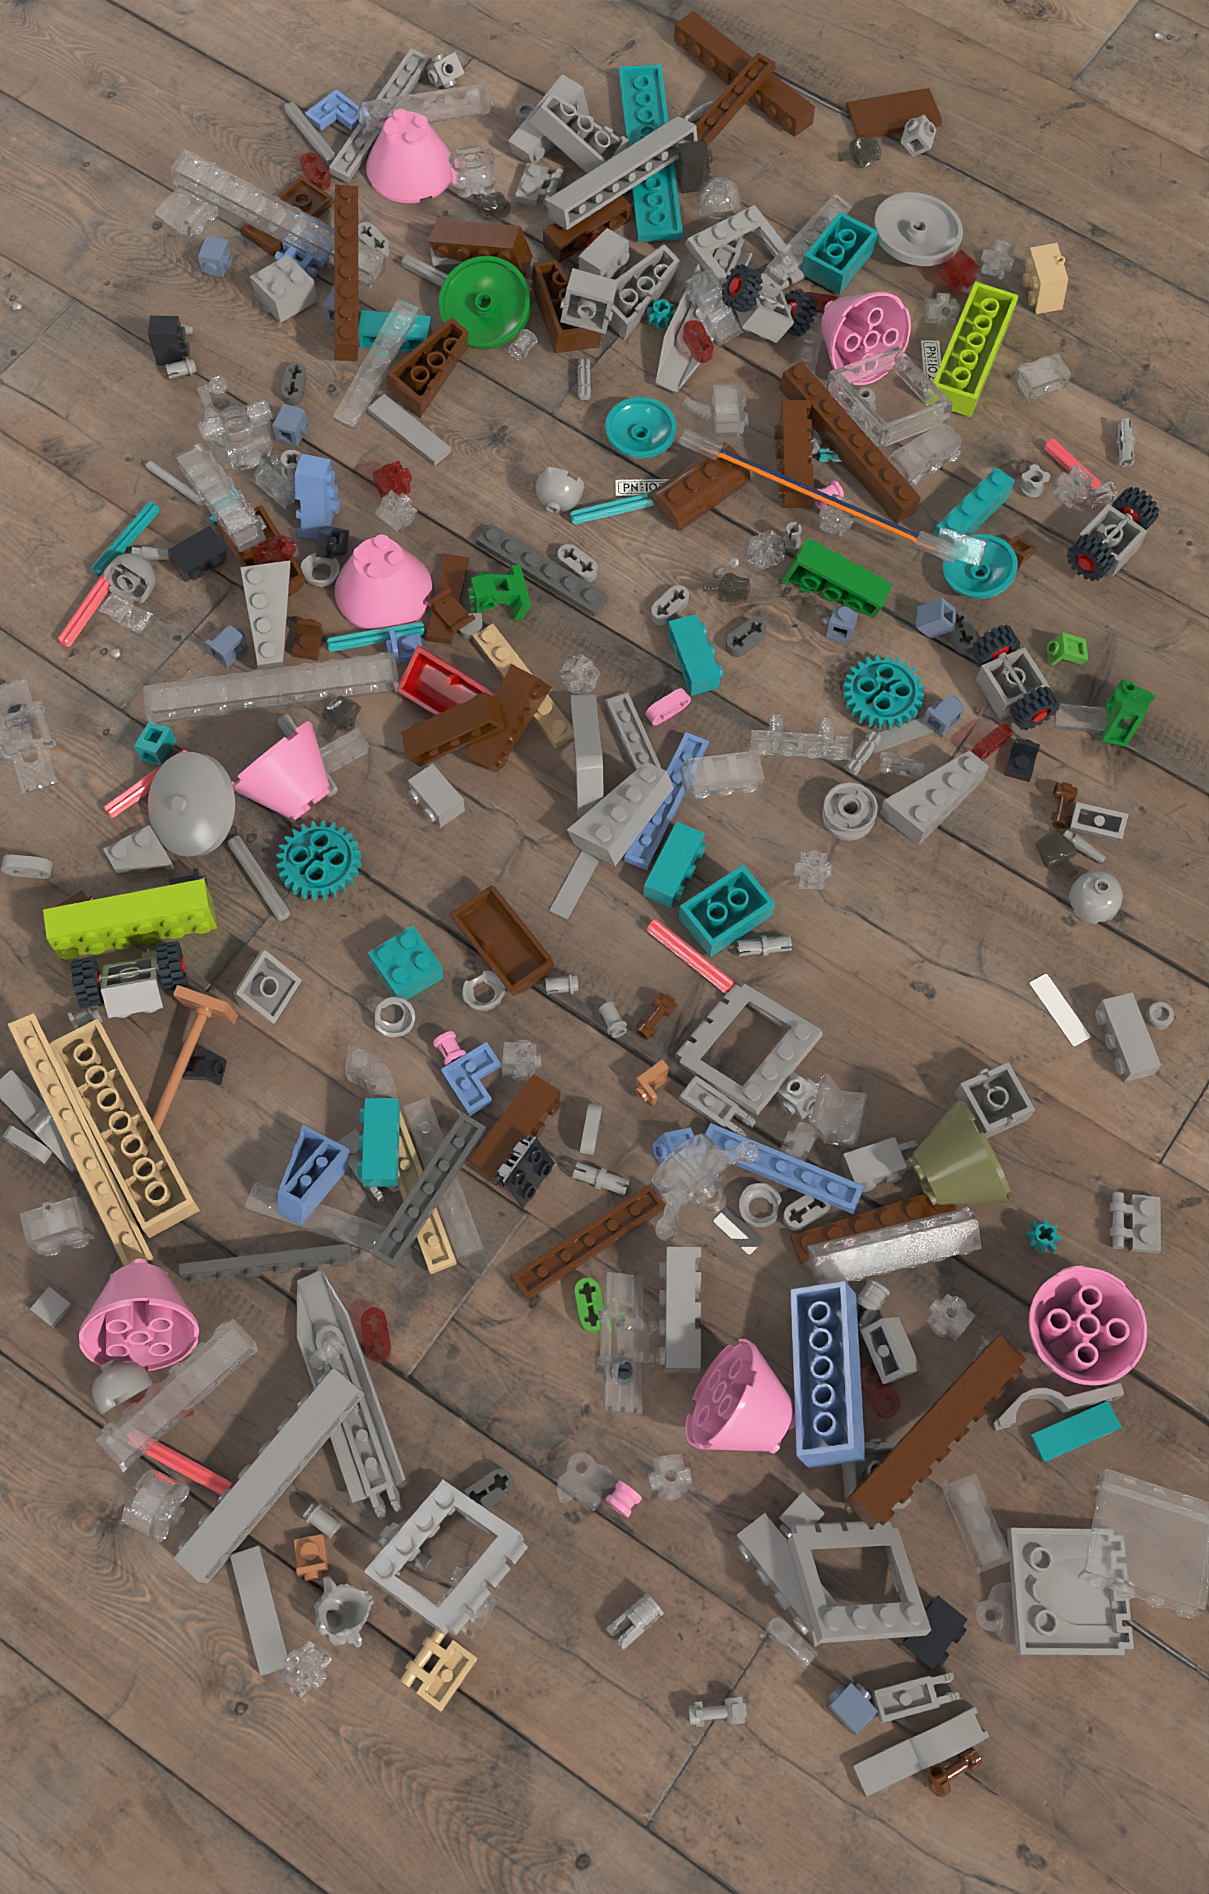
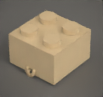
(1045, 278)

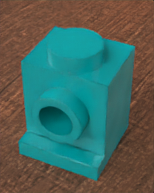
(155, 743)

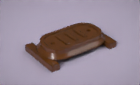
(451, 610)

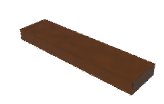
(452, 576)

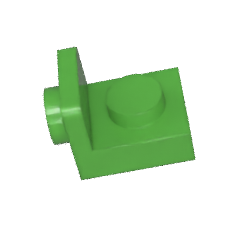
(1067, 648)

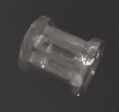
(522, 344)
(1101, 494)

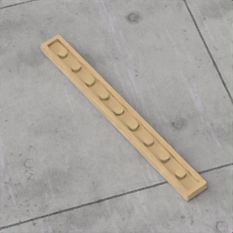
(79, 1140)

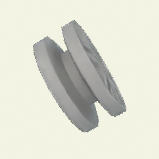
(846, 825)

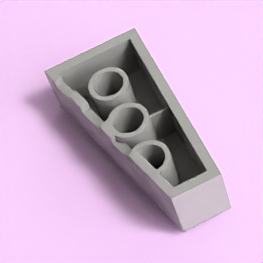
(576, 133)
(529, 142)
(640, 288)
(266, 603)
(931, 799)
(622, 815)
(681, 1310)
(775, 1566)

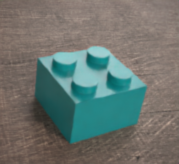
(406, 964)

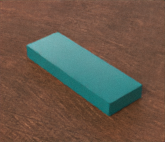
(1075, 1431)

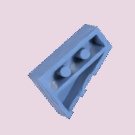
(316, 494)
(310, 1175)

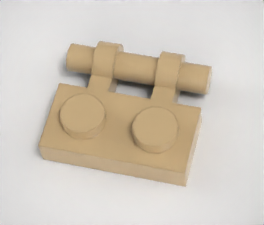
(445, 1676)

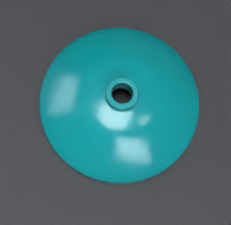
(640, 418)
(997, 566)

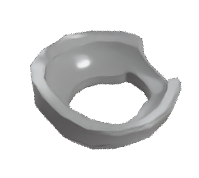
(312, 562)
(490, 979)
(398, 1028)
(764, 1191)

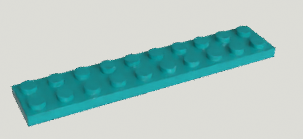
(644, 112)

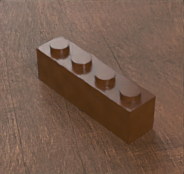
(565, 243)
(452, 729)
(521, 1118)

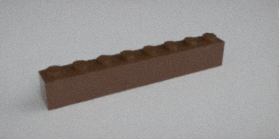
(728, 60)
(346, 273)
(851, 444)
(935, 1431)

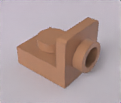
(653, 1078)
(311, 1557)

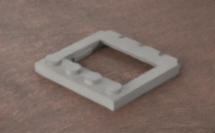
(733, 229)
(773, 1070)
(471, 1590)
(858, 1621)

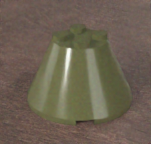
(959, 1162)

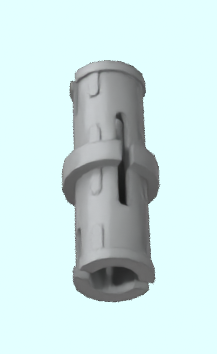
(1125, 442)
(764, 945)
(601, 1178)

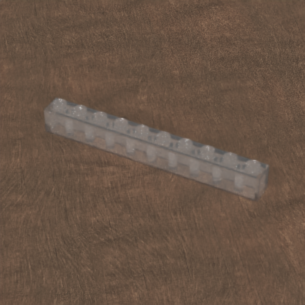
(268, 213)
(270, 688)

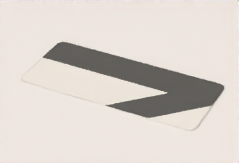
(738, 1230)

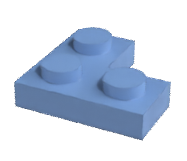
(331, 108)
(465, 1076)

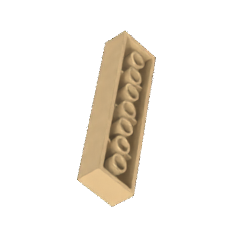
(120, 1126)

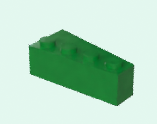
(837, 579)

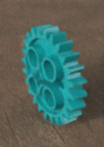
(897, 707)
(319, 861)

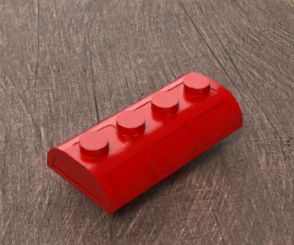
(436, 683)

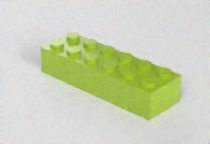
(974, 346)
(130, 919)

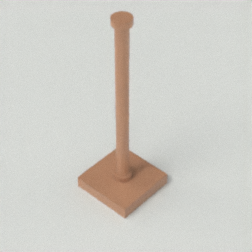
(204, 1007)

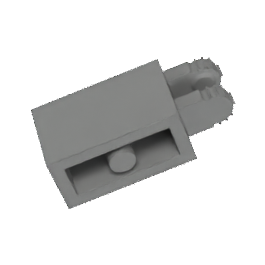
(877, 1163)

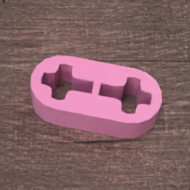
(668, 706)

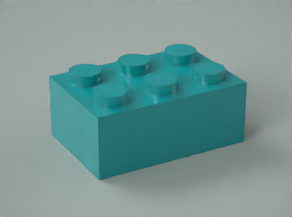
(839, 252)
(726, 910)

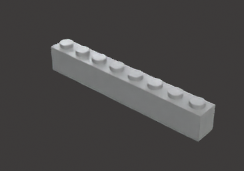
(620, 173)
(268, 1476)

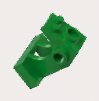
(486, 596)
(1128, 703)

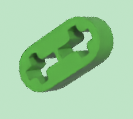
(583, 1306)

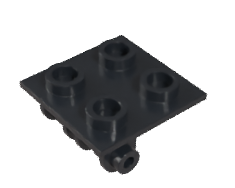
(527, 1172)

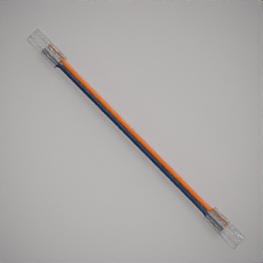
(923, 542)

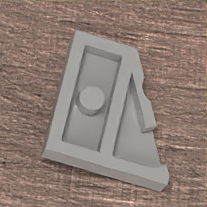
(138, 852)

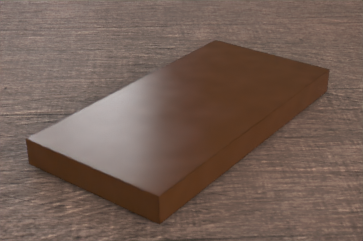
(891, 112)
(299, 194)

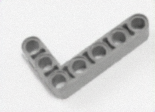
(587, 752)

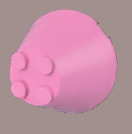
(408, 159)
(863, 327)
(382, 585)
(287, 775)
(139, 1320)
(1087, 1326)
(740, 1404)

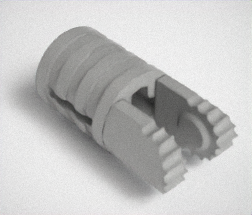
(870, 1302)
(641, 1615)

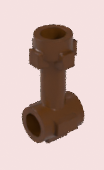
(1065, 794)
(663, 1006)
(940, 1776)

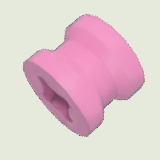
(623, 1499)

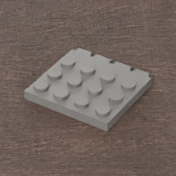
(1056, 1608)

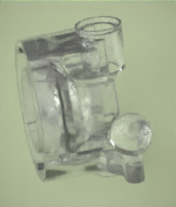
(237, 434)
(694, 1176)

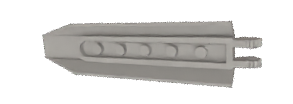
(676, 360)
(363, 1437)

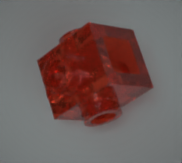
(960, 271)
(392, 478)

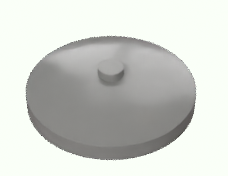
(918, 229)
(191, 804)

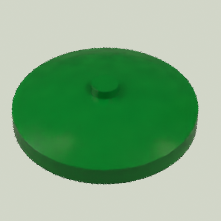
(487, 300)

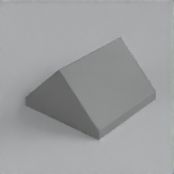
(266, 987)

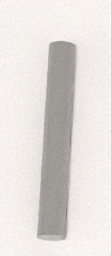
(174, 482)

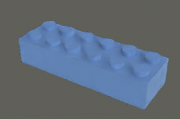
(827, 1375)

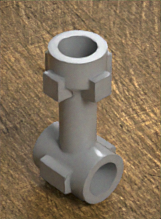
(422, 1559)
(733, 1711)

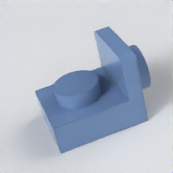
(403, 646)
(669, 1142)

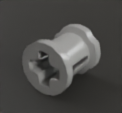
(289, 460)

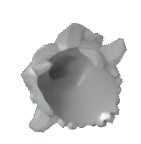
(342, 1612)

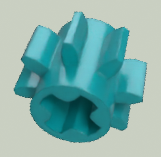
(660, 313)
(1049, 1231)

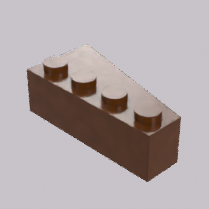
(474, 239)
(550, 288)
(427, 367)
(794, 451)
(519, 701)

